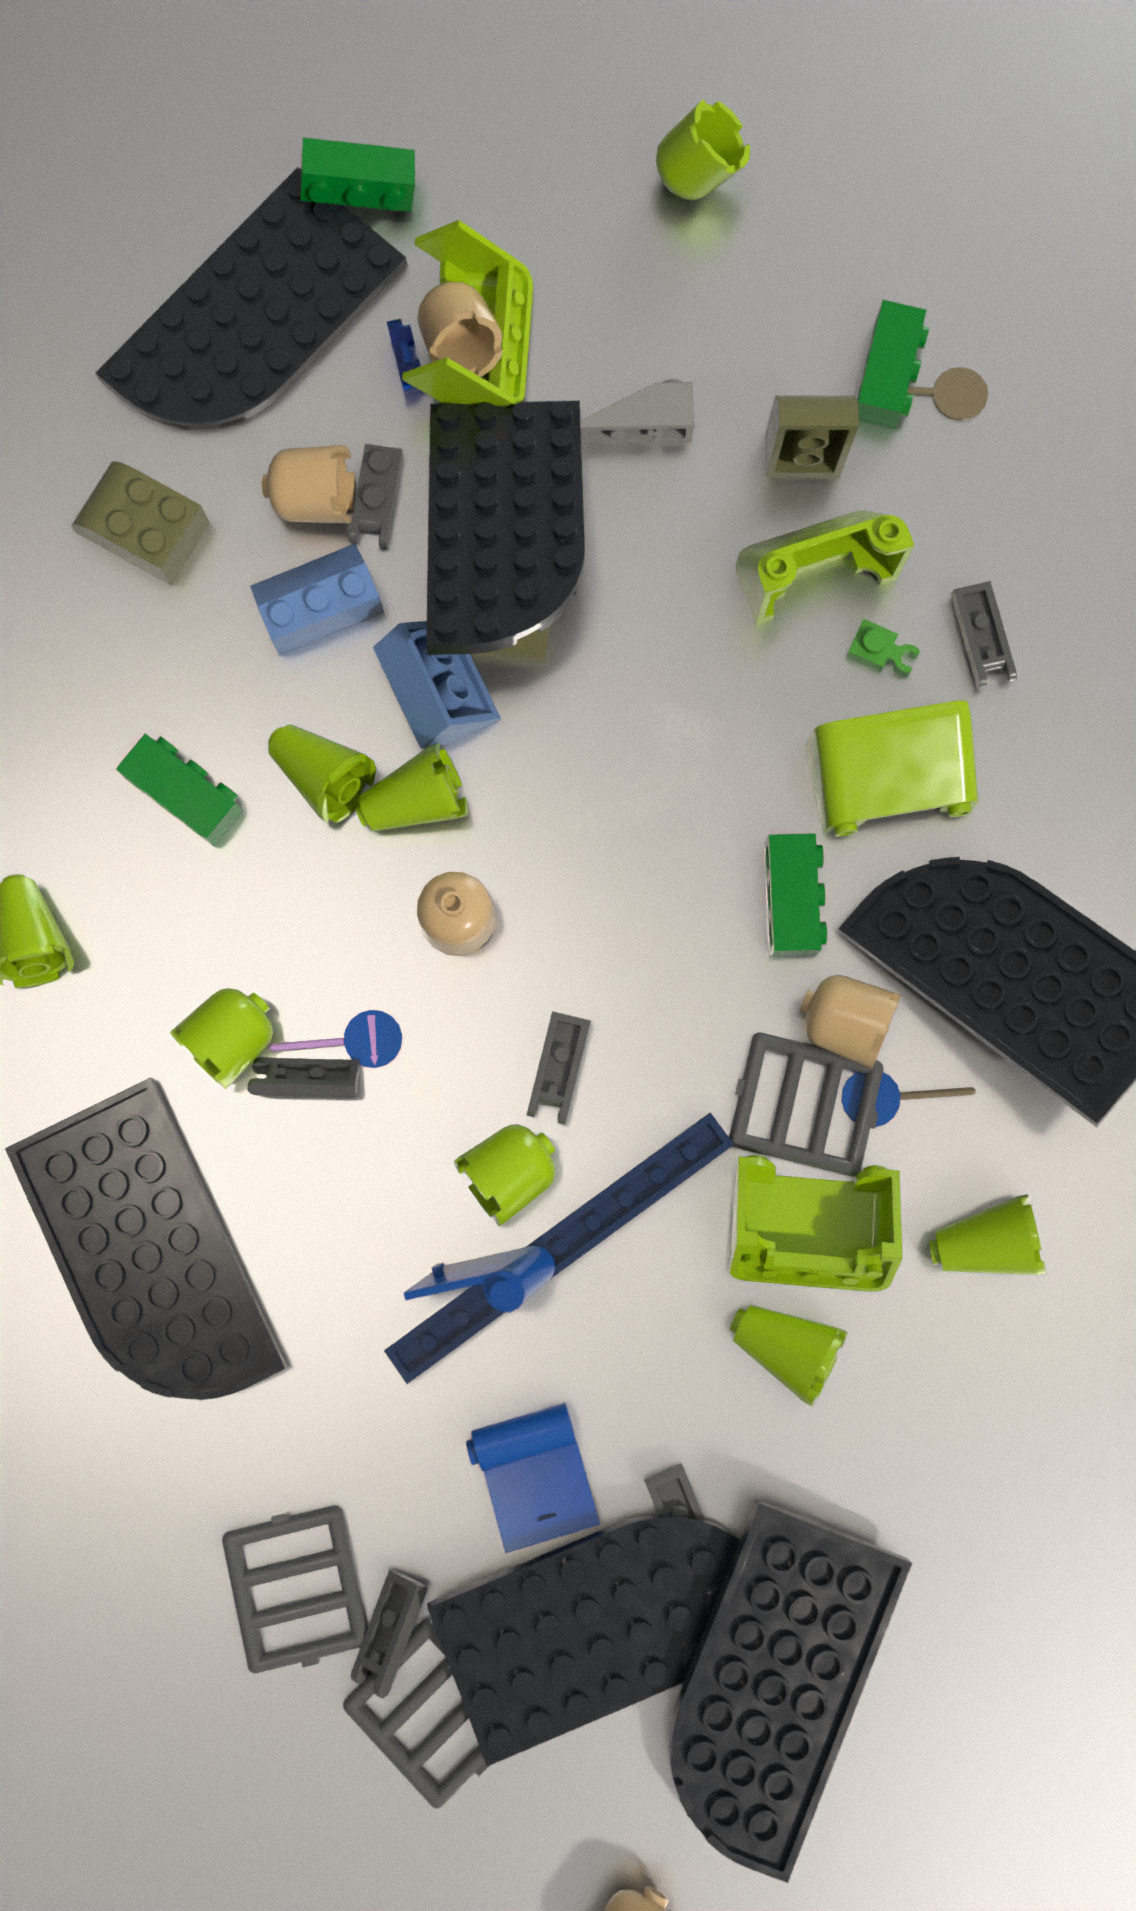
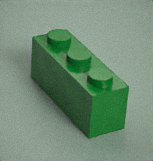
(357, 174)
(891, 364)
(180, 788)
(794, 895)

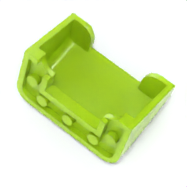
(868, 538)
(893, 765)
(816, 1228)

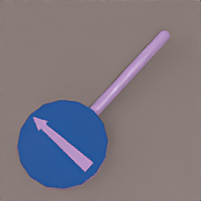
(369, 1037)

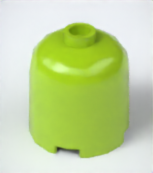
(701, 151)
(226, 1033)
(508, 1170)

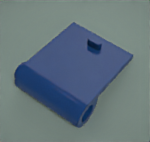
(506, 1277)
(534, 1473)

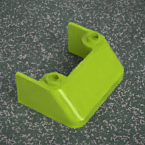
(508, 293)

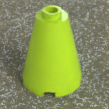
(322, 770)
(414, 793)
(29, 936)
(992, 1241)
(789, 1348)

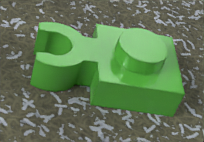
(876, 646)

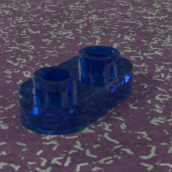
(401, 341)

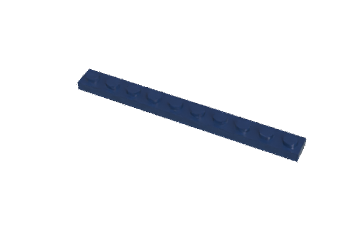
(566, 1241)

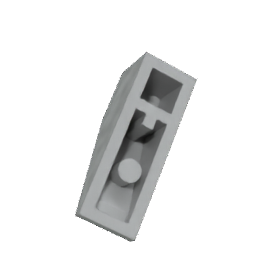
(651, 415)

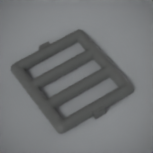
(776, 1146)
(241, 1580)
(382, 1732)

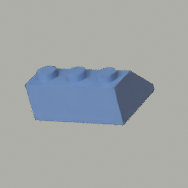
(317, 599)
(437, 693)

